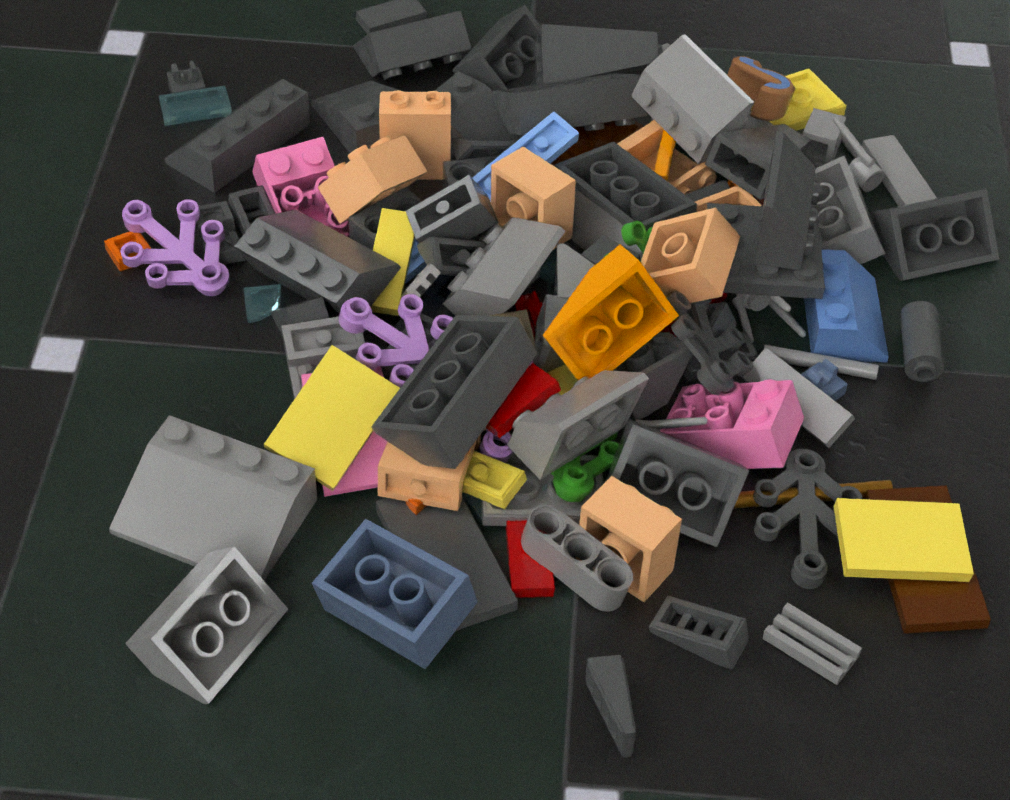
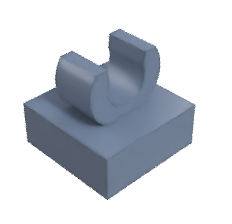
(825, 378)

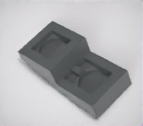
(220, 212)

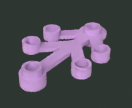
(176, 250)
(409, 349)

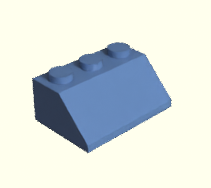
(849, 315)

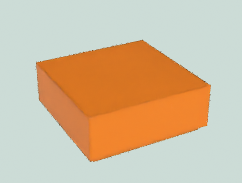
(114, 245)

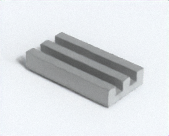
(422, 281)
(815, 639)

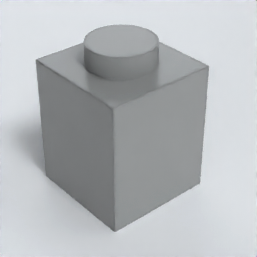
(824, 136)

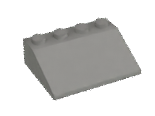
(211, 494)

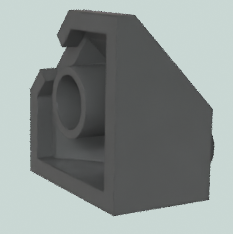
(663, 362)

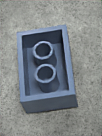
(395, 593)

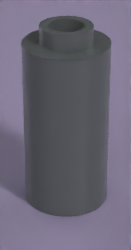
(921, 341)

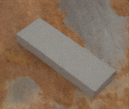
(900, 175)
(822, 415)

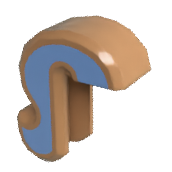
(767, 88)

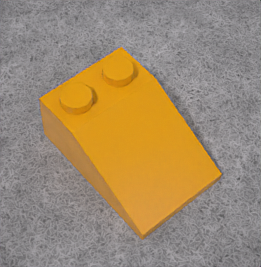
(609, 316)

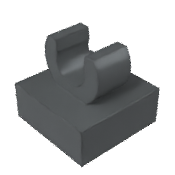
(185, 79)

